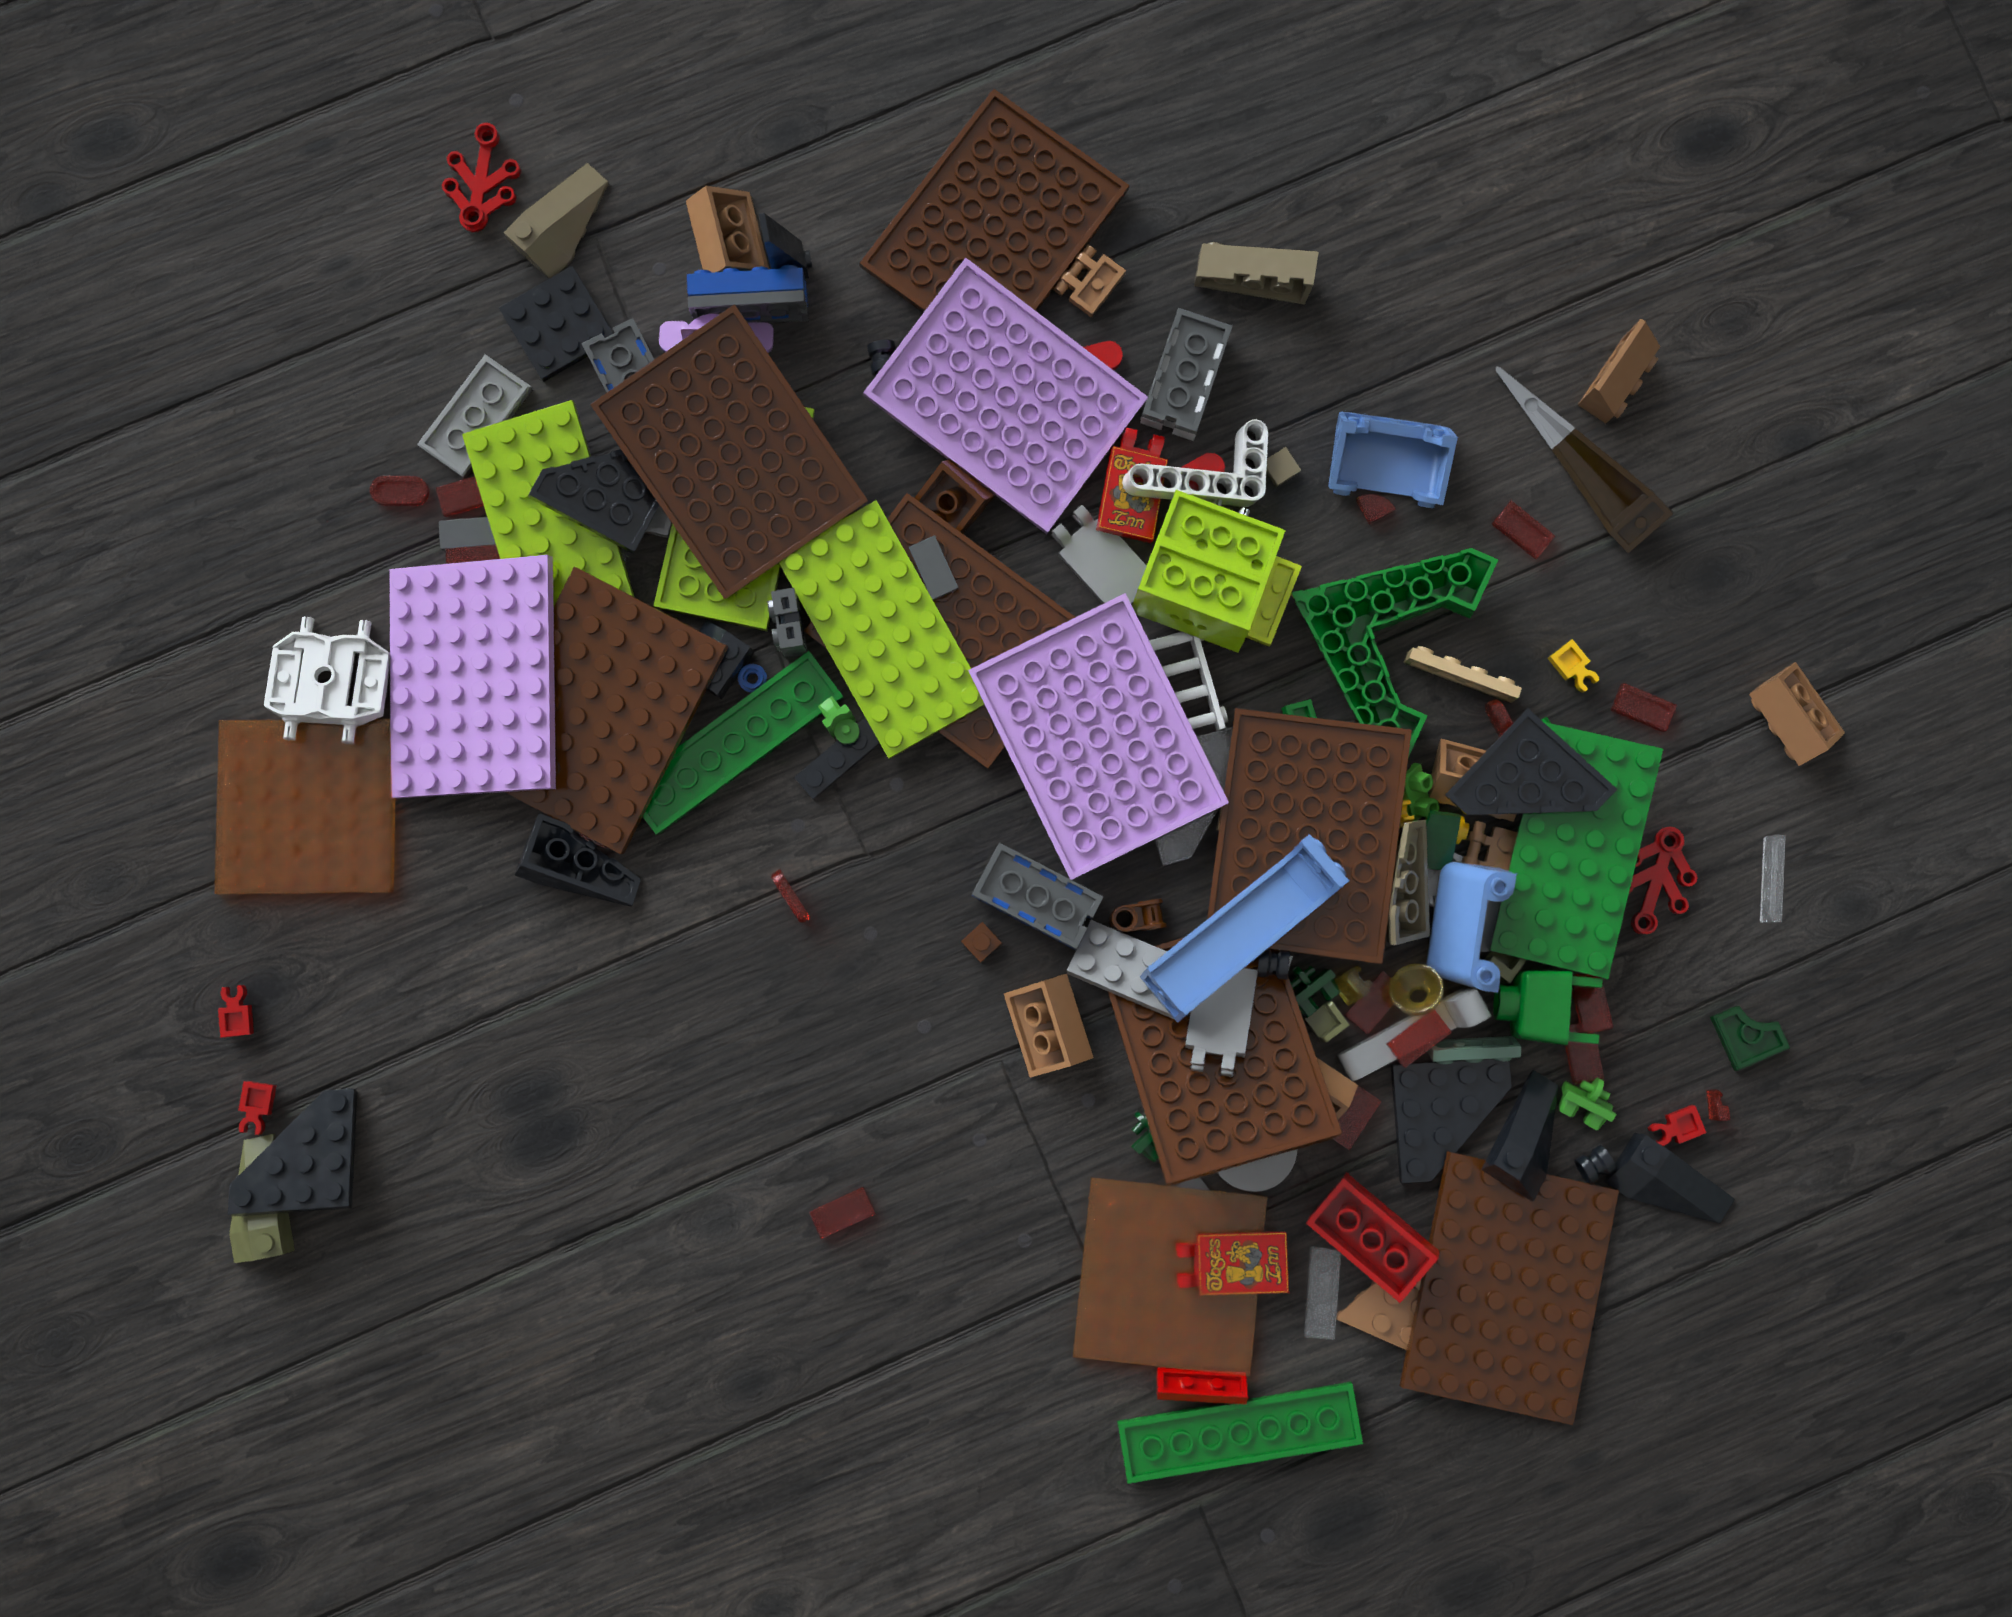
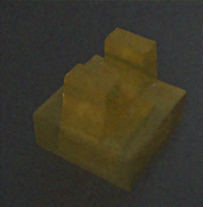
(1352, 986)

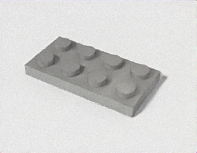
(1115, 964)

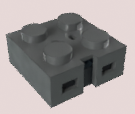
(787, 615)

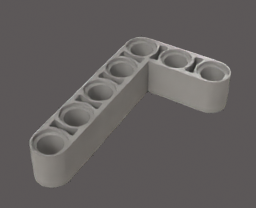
(1458, 1009)

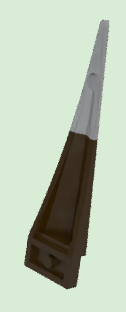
(1617, 497)

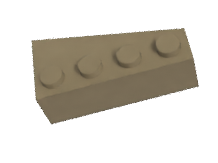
(1257, 271)

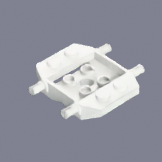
(299, 697)

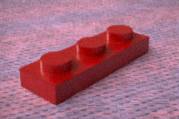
(1200, 1386)

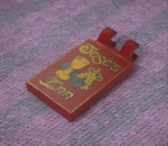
(1119, 511)
(1236, 1263)

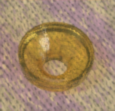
(1414, 978)

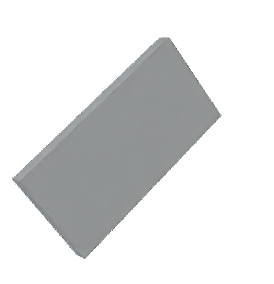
(484, 399)

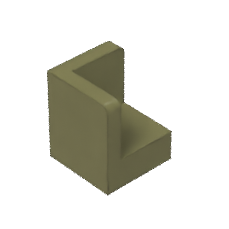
(1507, 965)
(1326, 1022)

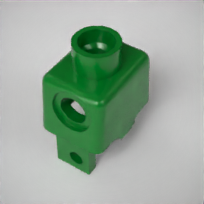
(1542, 1006)

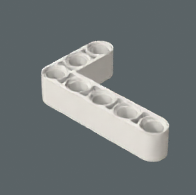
(1207, 479)

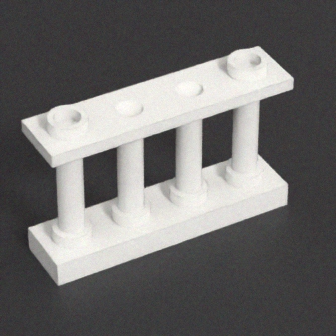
(1218, 714)

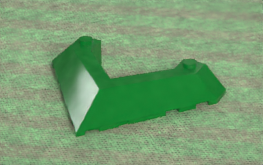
(1350, 610)

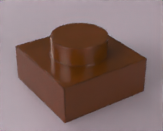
(981, 942)

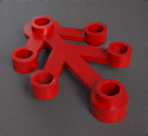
(480, 183)
(1660, 876)

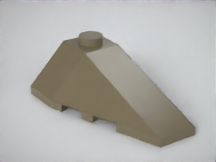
(557, 222)
(1409, 894)

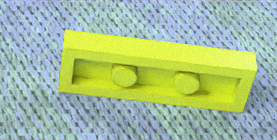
(1273, 601)

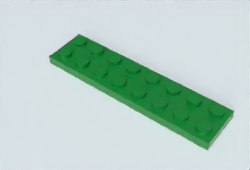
(740, 739)
(1239, 1433)

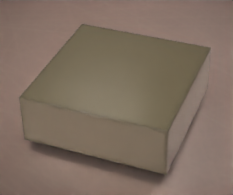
(1281, 467)

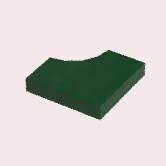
(1441, 838)
(1747, 1040)

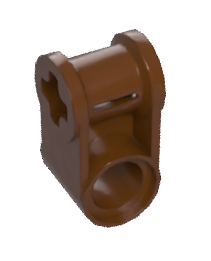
(1141, 916)

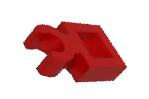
(235, 1018)
(257, 1101)
(1680, 1125)

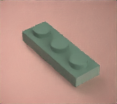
(1475, 1049)

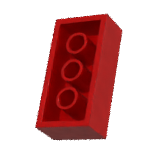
(1373, 1237)

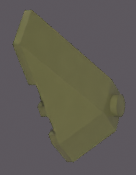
(259, 1235)

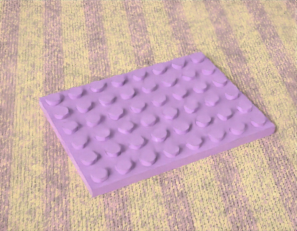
(1005, 395)
(472, 677)
(1098, 736)

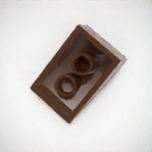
(954, 495)

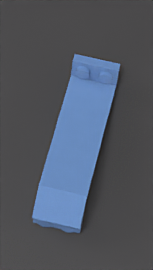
(1244, 928)

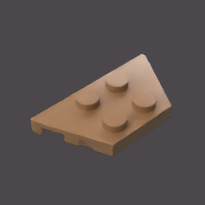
(1382, 1315)

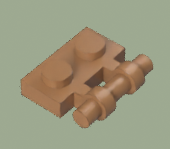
(1096, 286)
(1499, 846)

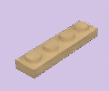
(1452, 670)

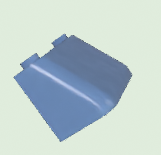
(1392, 457)
(1460, 922)

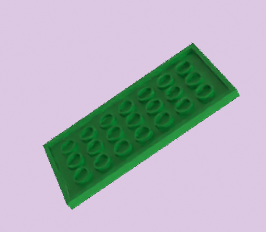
(1579, 865)

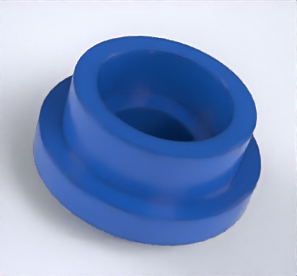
(746, 671)

